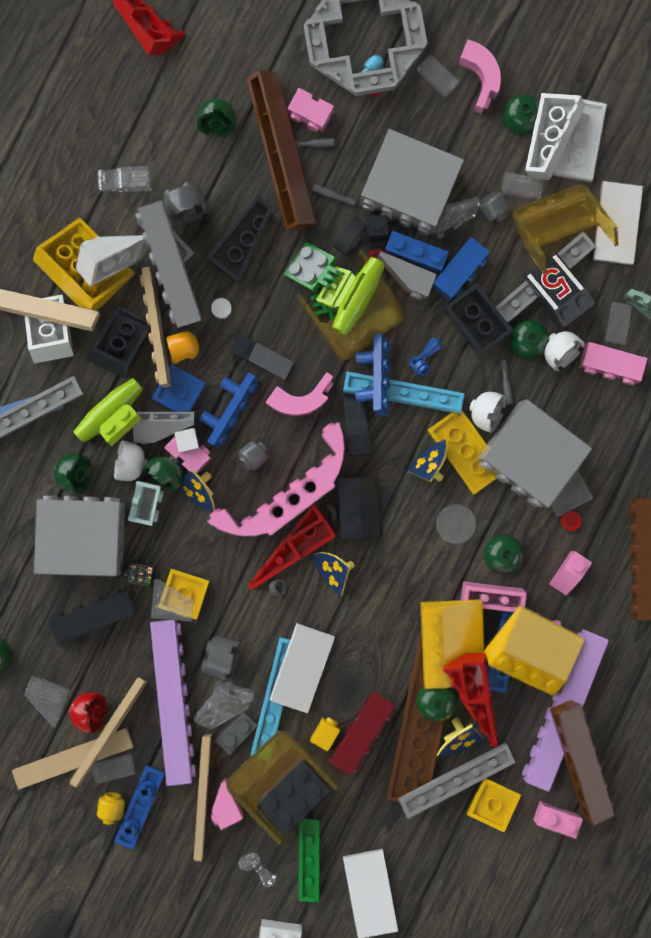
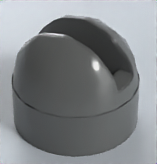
(281, 586)

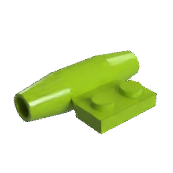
(351, 294)
(112, 415)

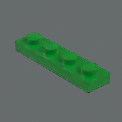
(309, 860)

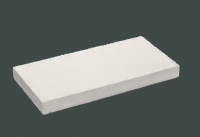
(582, 148)
(623, 206)
(302, 668)
(370, 893)

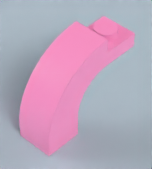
(485, 65)
(304, 405)

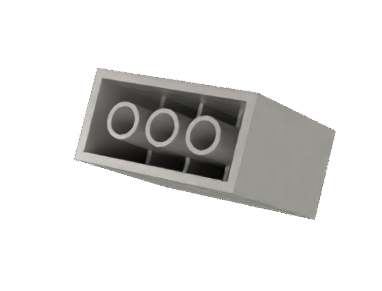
(410, 182)
(533, 454)
(79, 536)

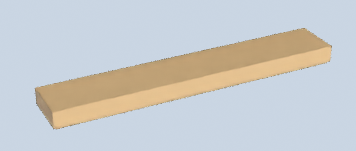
(48, 310)
(108, 732)
(68, 760)
(202, 797)

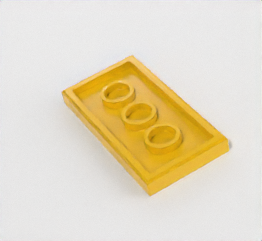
(463, 448)

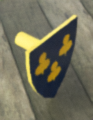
(429, 462)
(197, 491)
(333, 570)
(459, 739)

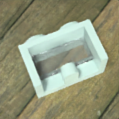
(144, 503)

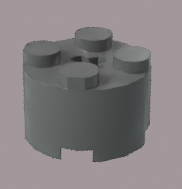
(185, 204)
(221, 658)

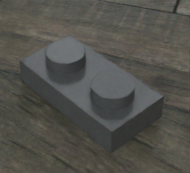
(236, 732)

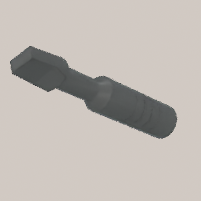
(316, 143)
(332, 194)
(506, 384)

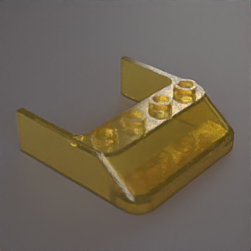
(559, 217)
(379, 317)
(265, 770)

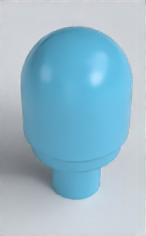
(373, 63)

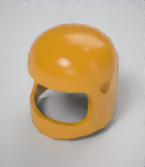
(183, 346)

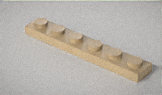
(156, 335)

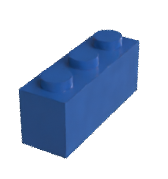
(416, 252)
(461, 269)

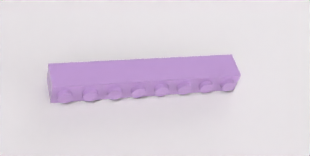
(171, 702)
(548, 752)

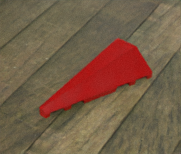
(151, 31)
(307, 535)
(471, 679)

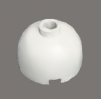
(562, 349)
(487, 410)
(129, 462)

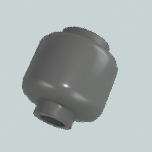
(494, 206)
(252, 456)

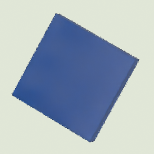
(182, 394)

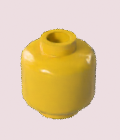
(110, 808)

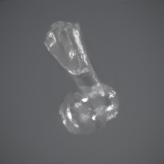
(244, 694)
(248, 863)

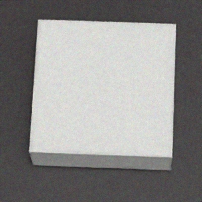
(186, 440)

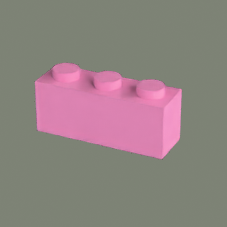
(612, 363)
(494, 596)

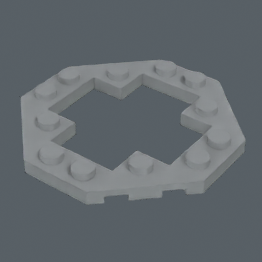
(340, 69)

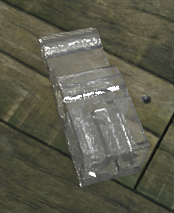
(125, 179)

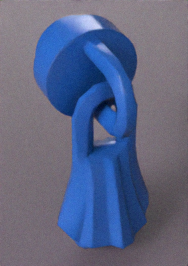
(421, 366)

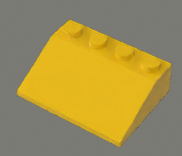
(59, 260)
(447, 633)
(535, 650)

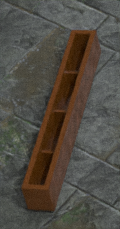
(281, 150)

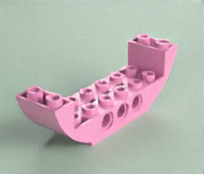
(265, 520)

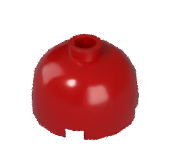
(88, 712)

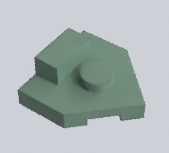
(640, 301)

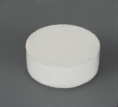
(221, 308)

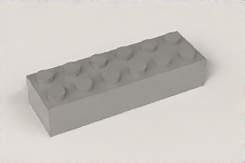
(169, 264)

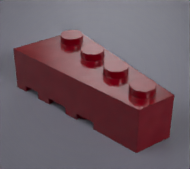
(361, 734)

